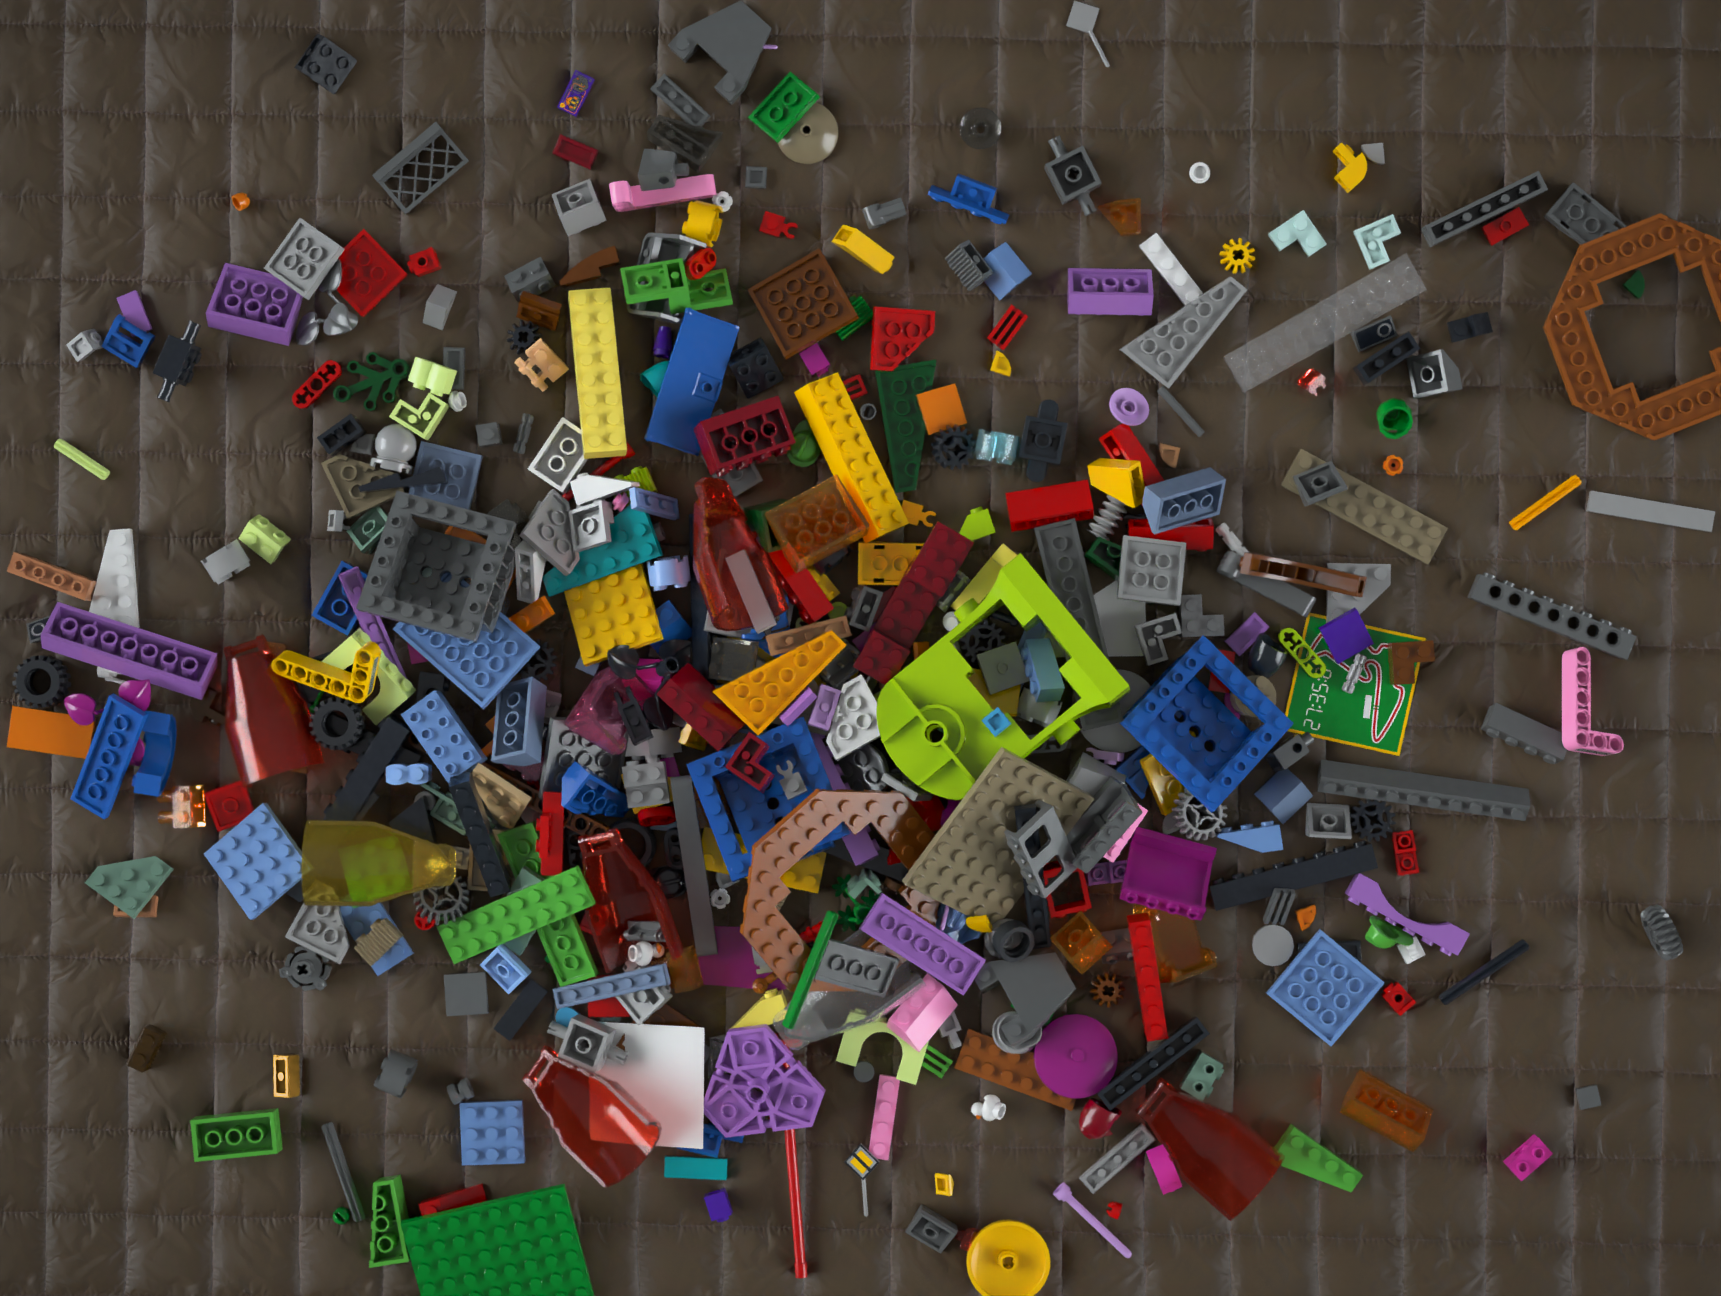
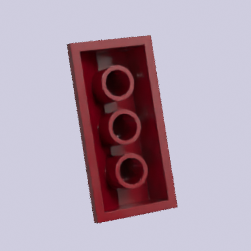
(696, 703)

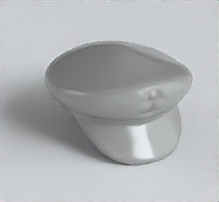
(1001, 1040)

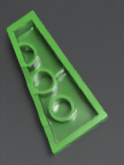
(1316, 1161)
(389, 1210)

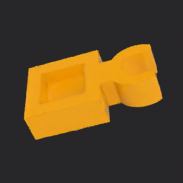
(914, 513)

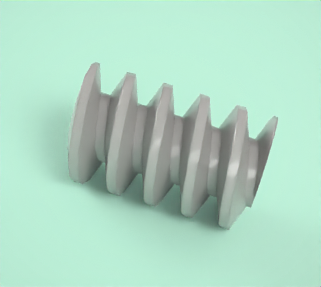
(1108, 517)

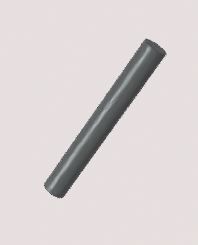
(1181, 411)

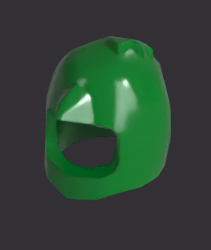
(1394, 415)

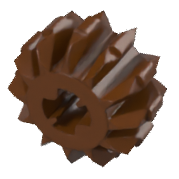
(1104, 996)

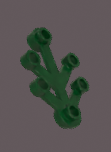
(375, 379)

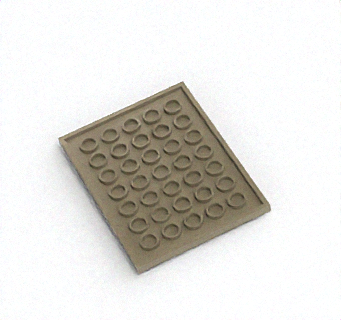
(970, 856)

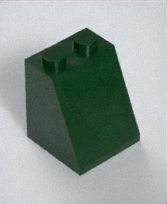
(758, 522)

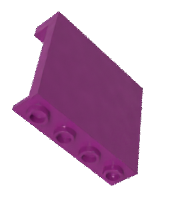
(1167, 873)

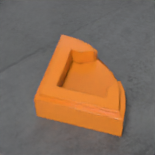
(1306, 916)

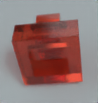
(1311, 381)
(966, 1237)

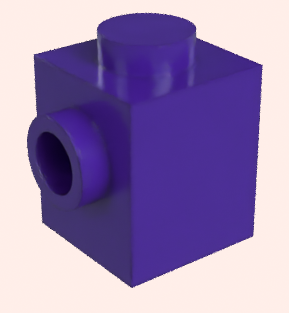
(718, 1205)

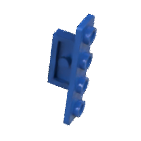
(971, 196)
(711, 1141)

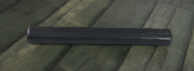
(1484, 972)

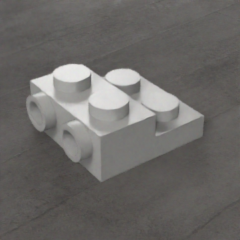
(591, 524)
(646, 783)
(645, 1002)

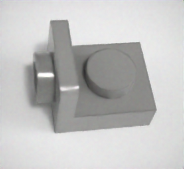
(85, 344)

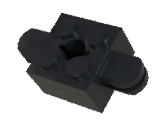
(1042, 440)

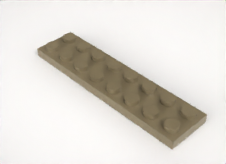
(1375, 512)

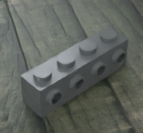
(1524, 733)

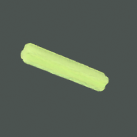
(81, 459)

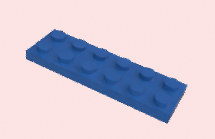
(109, 756)

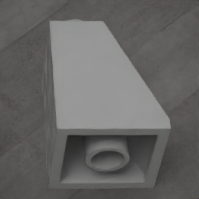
(1092, 774)

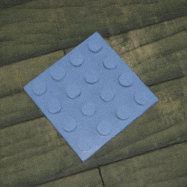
(257, 861)
(1325, 987)

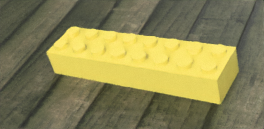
(597, 373)

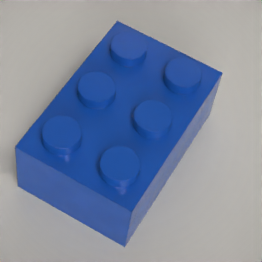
(335, 606)

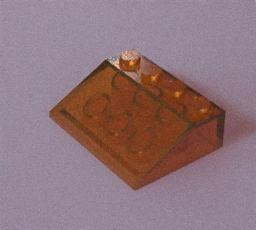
(817, 523)

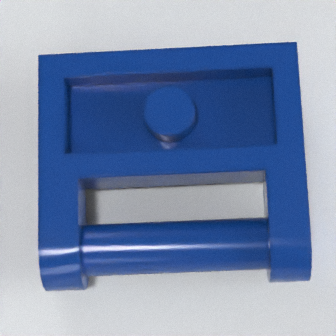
(125, 347)

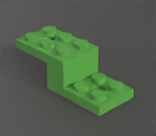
(669, 281)

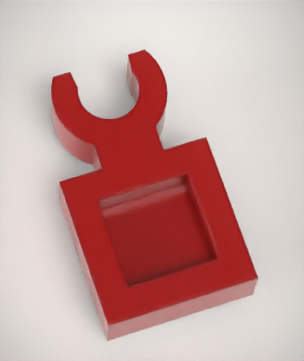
(774, 225)

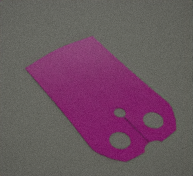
(733, 963)

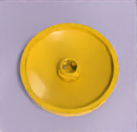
(1008, 1260)

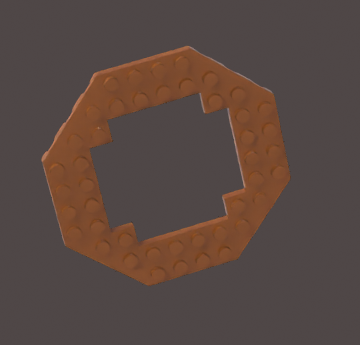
(1576, 347)
(797, 835)

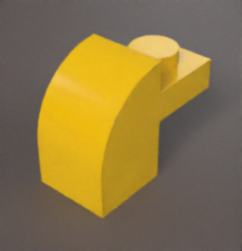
(1354, 170)

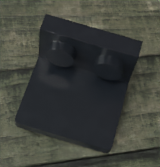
(326, 63)
(754, 368)

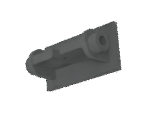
(644, 931)

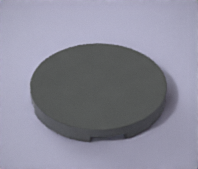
(864, 769)

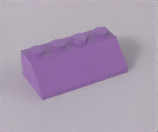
(1110, 291)

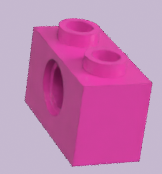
(1527, 1157)

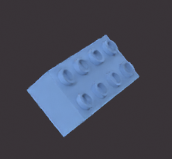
(443, 735)

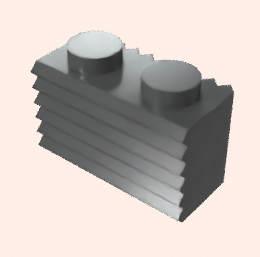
(969, 265)

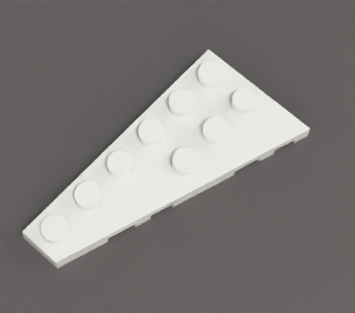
(116, 583)

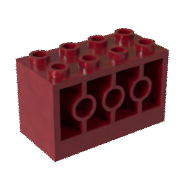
(749, 424)

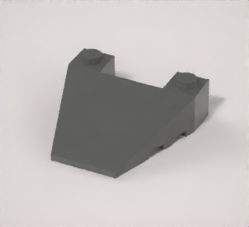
(732, 39)
(1034, 987)

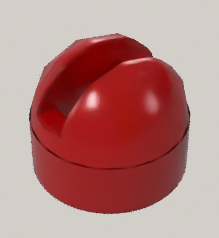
(1116, 1209)

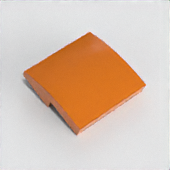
(941, 408)

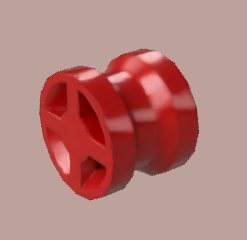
(422, 923)

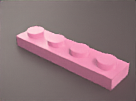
(884, 1116)

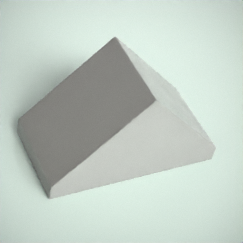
(438, 306)

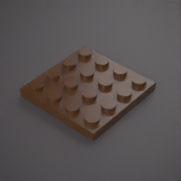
(803, 303)

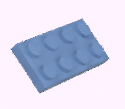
(359, 922)

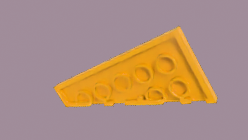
(771, 687)

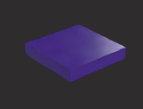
(1346, 635)

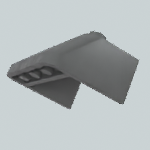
(658, 248)

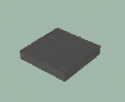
(466, 993)

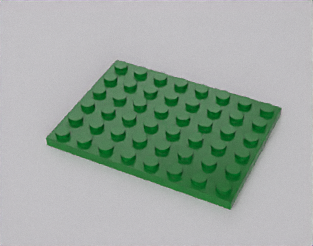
(500, 1248)

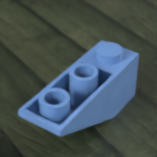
(1259, 838)

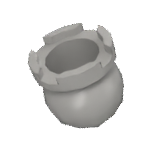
(394, 448)

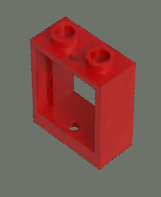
(1051, 870)

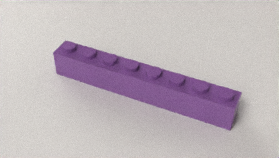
(860, 845)

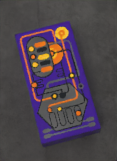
(575, 93)

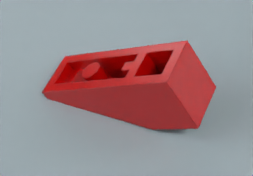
(453, 1199)

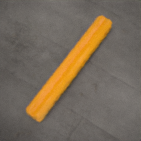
(1545, 502)

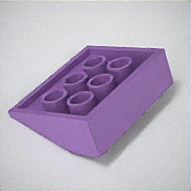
(254, 305)

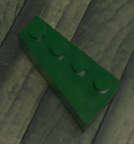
(1106, 557)

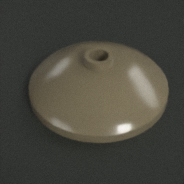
(815, 145)

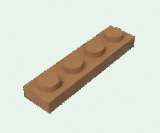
(790, 639)

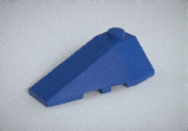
(591, 794)

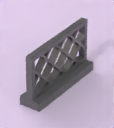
(407, 154)

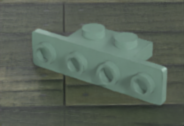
(446, 810)
(858, 883)

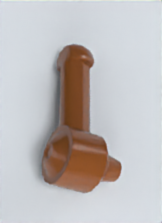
(761, 984)

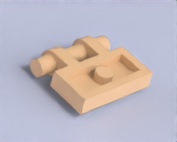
(546, 360)

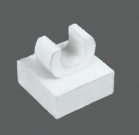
(1411, 952)

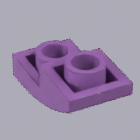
(1106, 873)

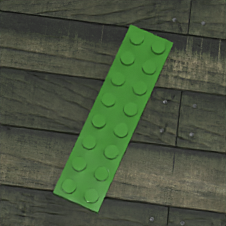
(516, 914)
(562, 938)

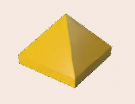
(944, 1184)

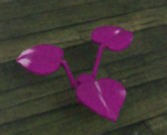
(82, 708)

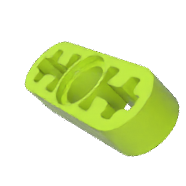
(1308, 667)

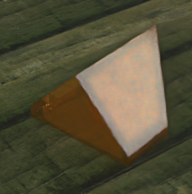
(1124, 215)

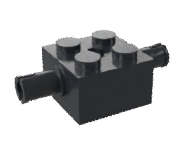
(178, 361)

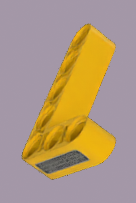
(332, 675)

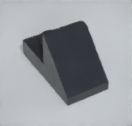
(1469, 327)

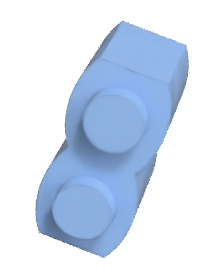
(403, 773)

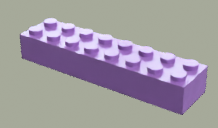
(129, 650)

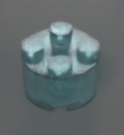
(996, 445)

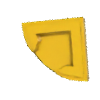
(1001, 364)
(979, 923)

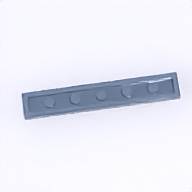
(611, 986)

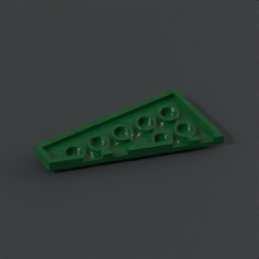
(904, 419)

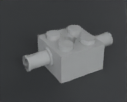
(575, 1047)

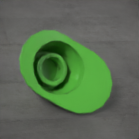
(806, 448)
(1386, 935)

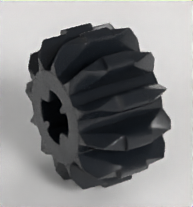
(517, 336)

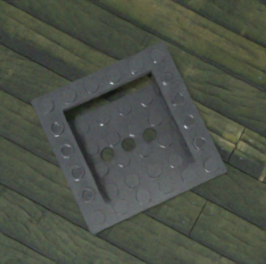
(402, 594)

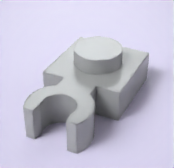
(792, 783)

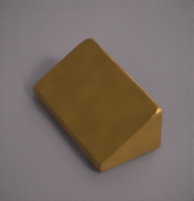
(286, 1075)

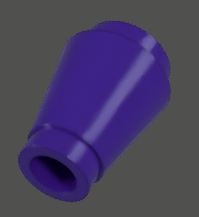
(663, 343)

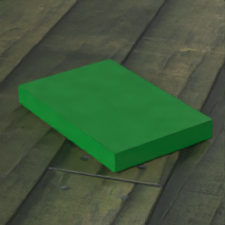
(784, 107)

